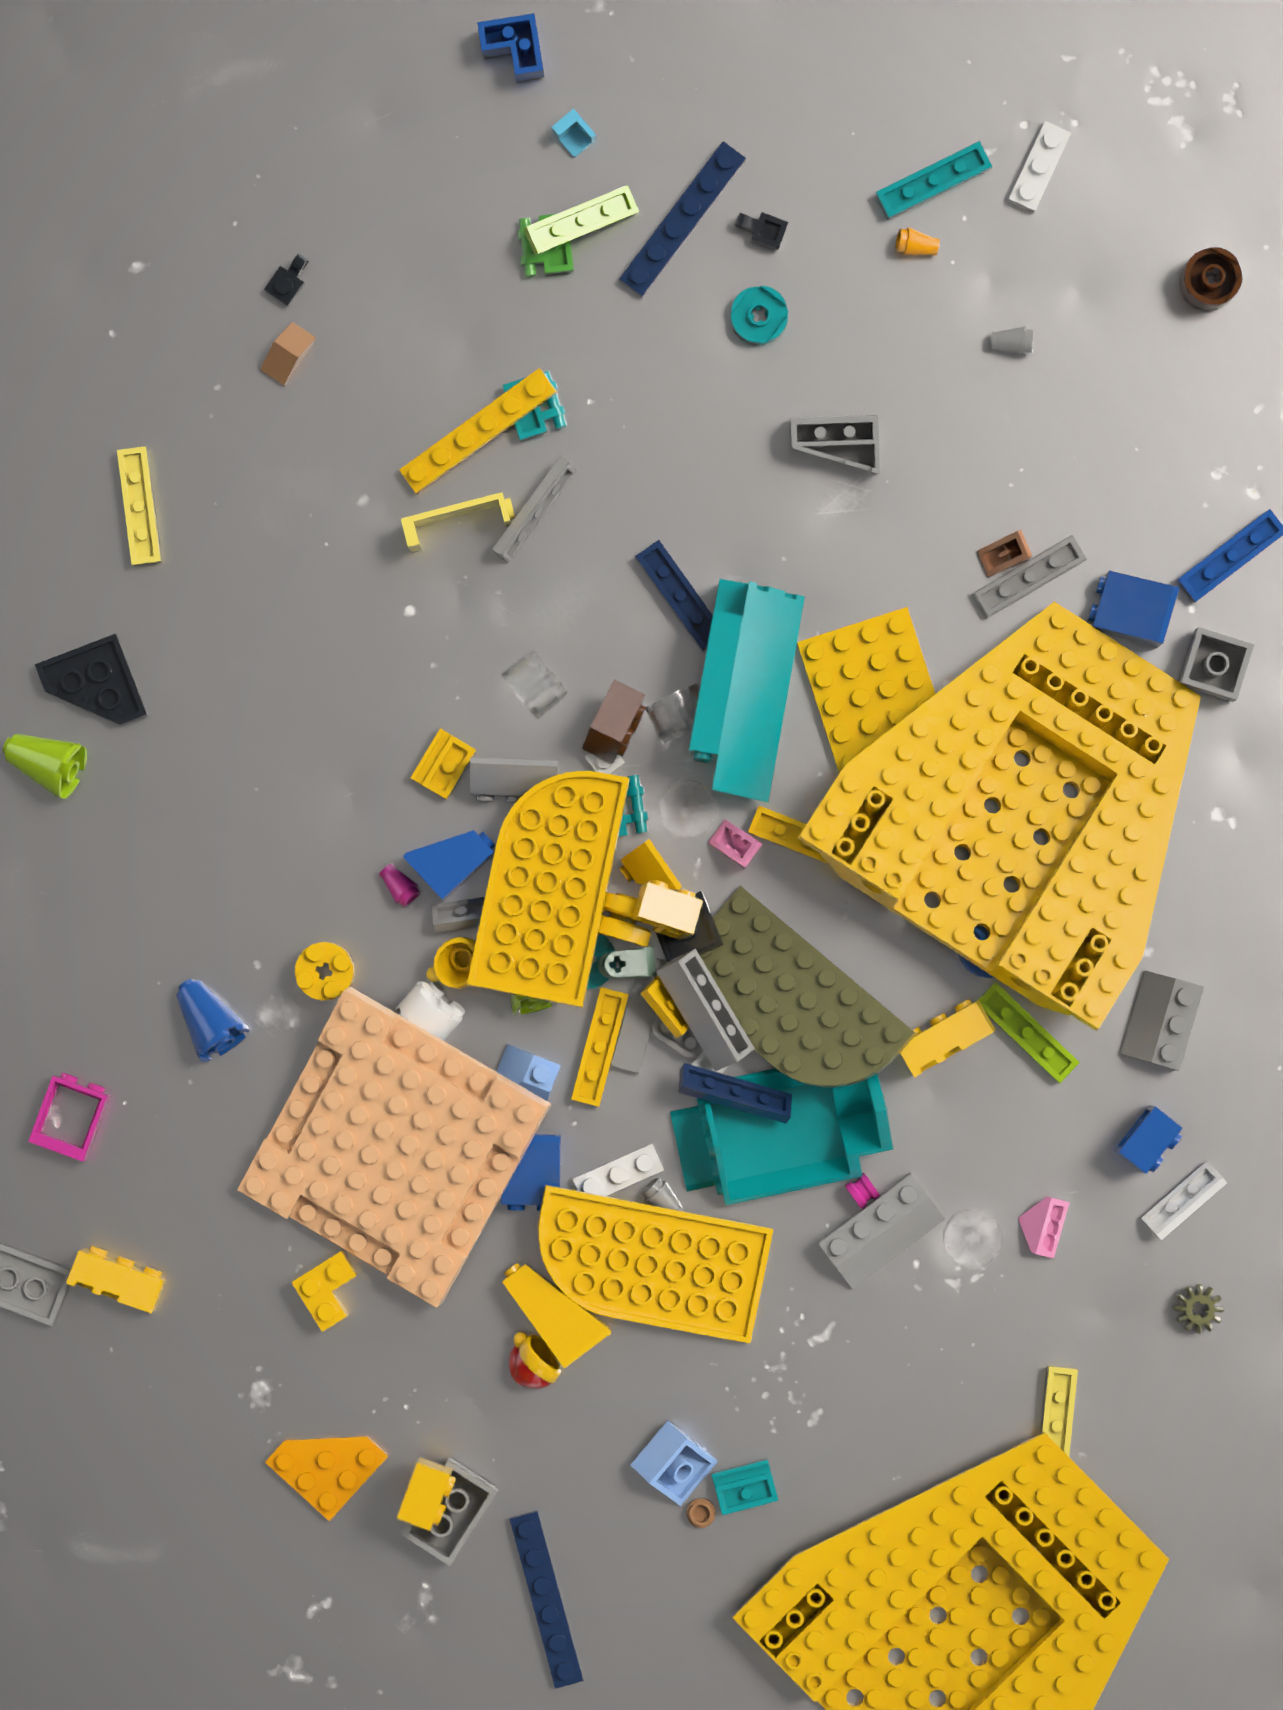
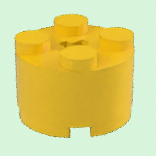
(317, 956)

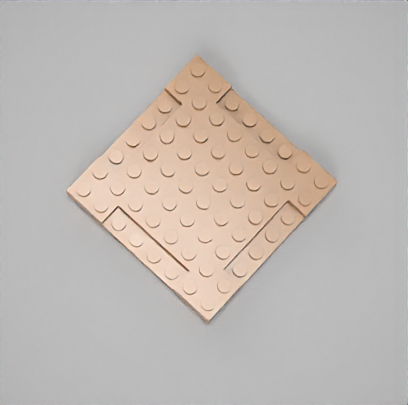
(394, 1146)

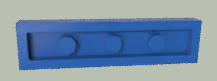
(1231, 555)

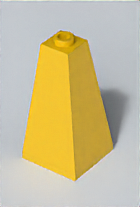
(559, 1320)

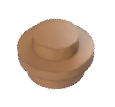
(700, 1513)

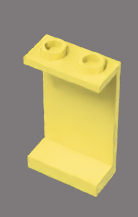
(410, 523)

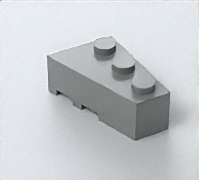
(839, 438)

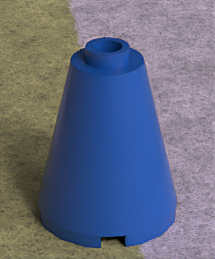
(209, 1020)

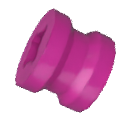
(862, 1190)

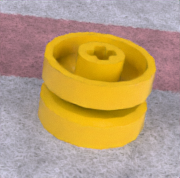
(620, 921)

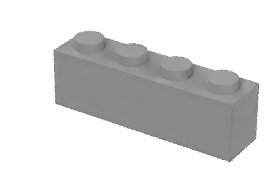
(705, 1010)

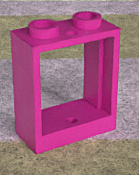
(58, 1145)

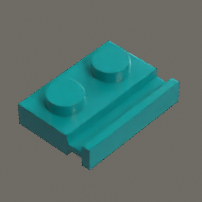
(744, 1487)

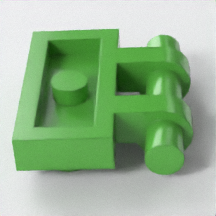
(555, 260)

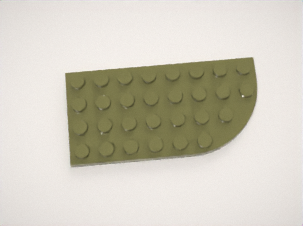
(797, 1002)

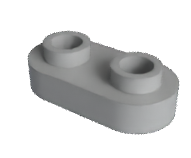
(676, 1043)

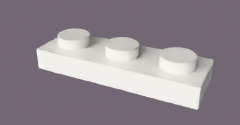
(1039, 166)
(620, 1172)
(1184, 1200)

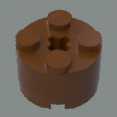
(1227, 278)

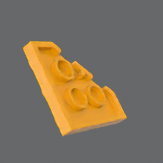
(327, 1468)

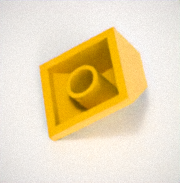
(646, 865)

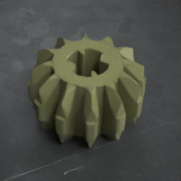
(1202, 1298)

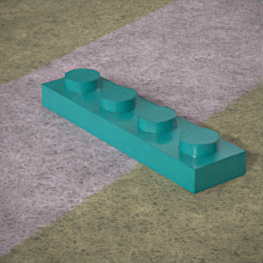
(934, 180)

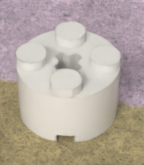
(431, 1009)

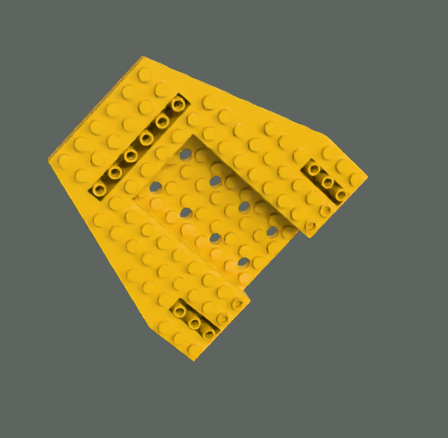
(1085, 898)
(1046, 1547)

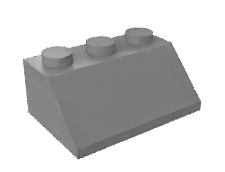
(507, 777)
(1161, 1020)

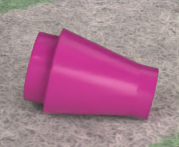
(399, 885)

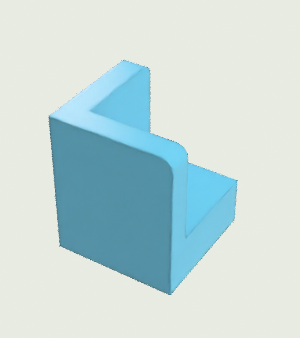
(573, 133)

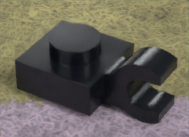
(767, 230)
(286, 283)

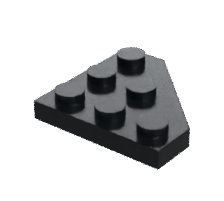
(95, 680)

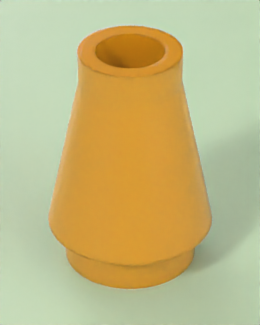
(915, 243)

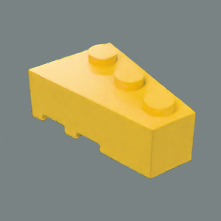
(947, 1036)
(117, 1278)

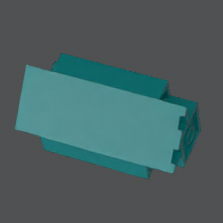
(746, 685)
(763, 1157)

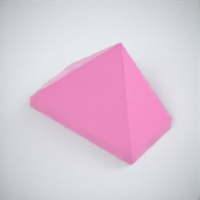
(735, 843)
(1044, 1225)

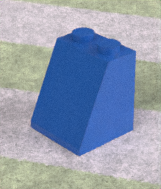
(1133, 608)
(451, 861)
(536, 1169)

